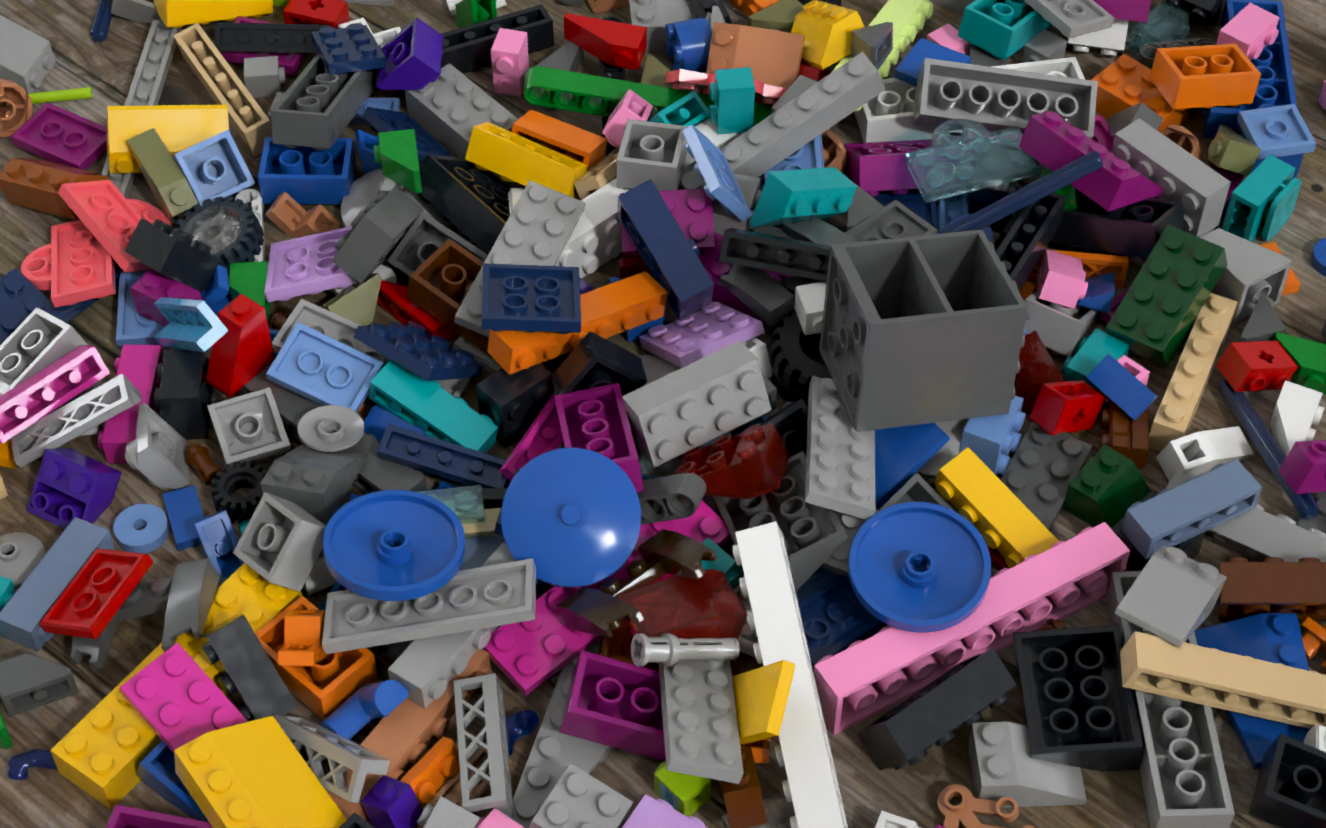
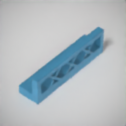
(191, 324)

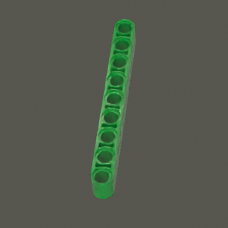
(601, 94)

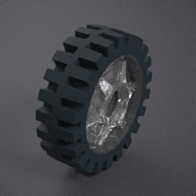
(226, 227)

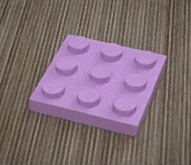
(305, 266)
(700, 334)

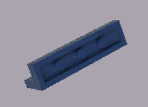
(441, 458)

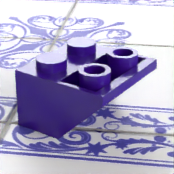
(72, 487)

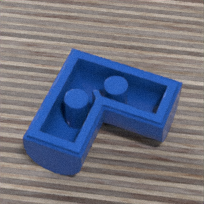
(367, 703)

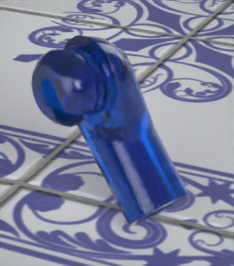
(519, 726)
(37, 758)

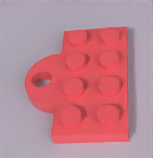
(692, 81)
(110, 217)
(71, 266)

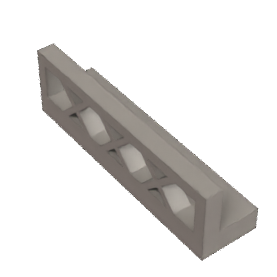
(74, 419)
(496, 746)
(339, 751)

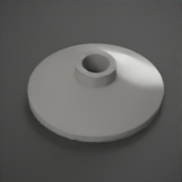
(330, 428)
(24, 556)

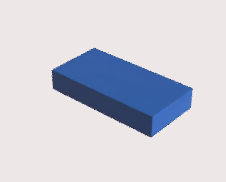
(1122, 387)
(183, 510)

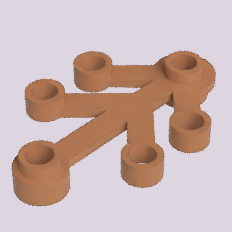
(965, 810)

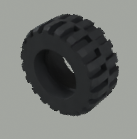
(790, 360)

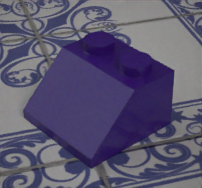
(411, 58)

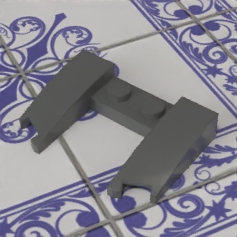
(765, 295)
(183, 597)

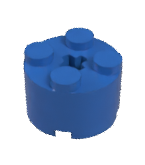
(689, 44)

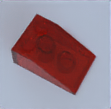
(688, 607)

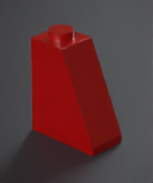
(241, 350)

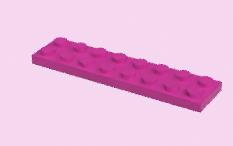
(541, 647)

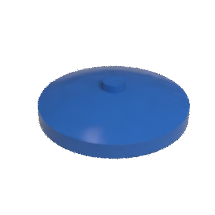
(571, 516)
(394, 545)
(919, 567)

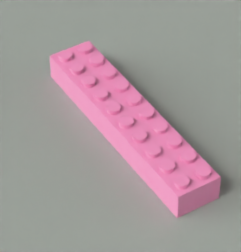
(1018, 599)

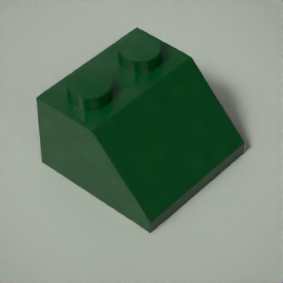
(1105, 488)

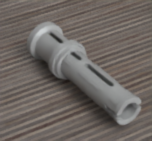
(670, 649)

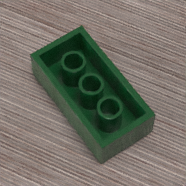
(1168, 294)

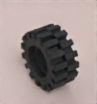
(233, 480)

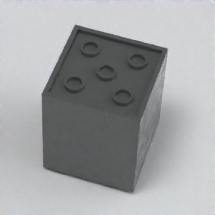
(922, 329)

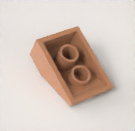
(769, 53)

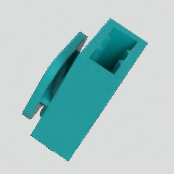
(1263, 201)

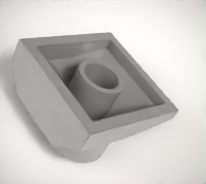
(249, 428)
(158, 451)

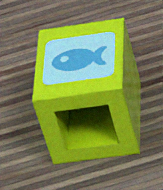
(680, 790)

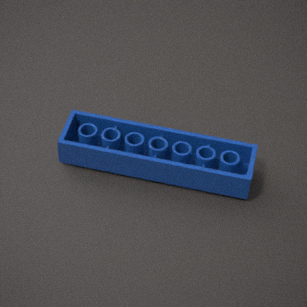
(1274, 64)

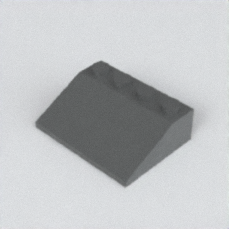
(807, 529)

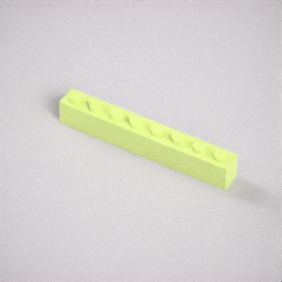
(907, 20)

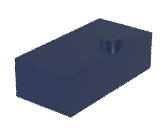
(665, 249)

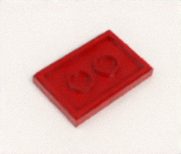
(96, 593)

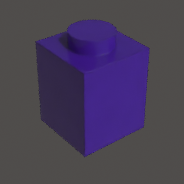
(392, 804)

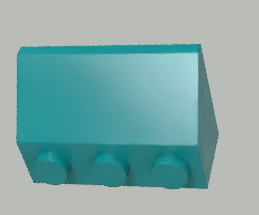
(802, 195)

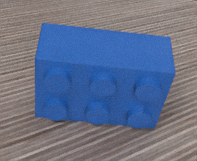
(307, 173)

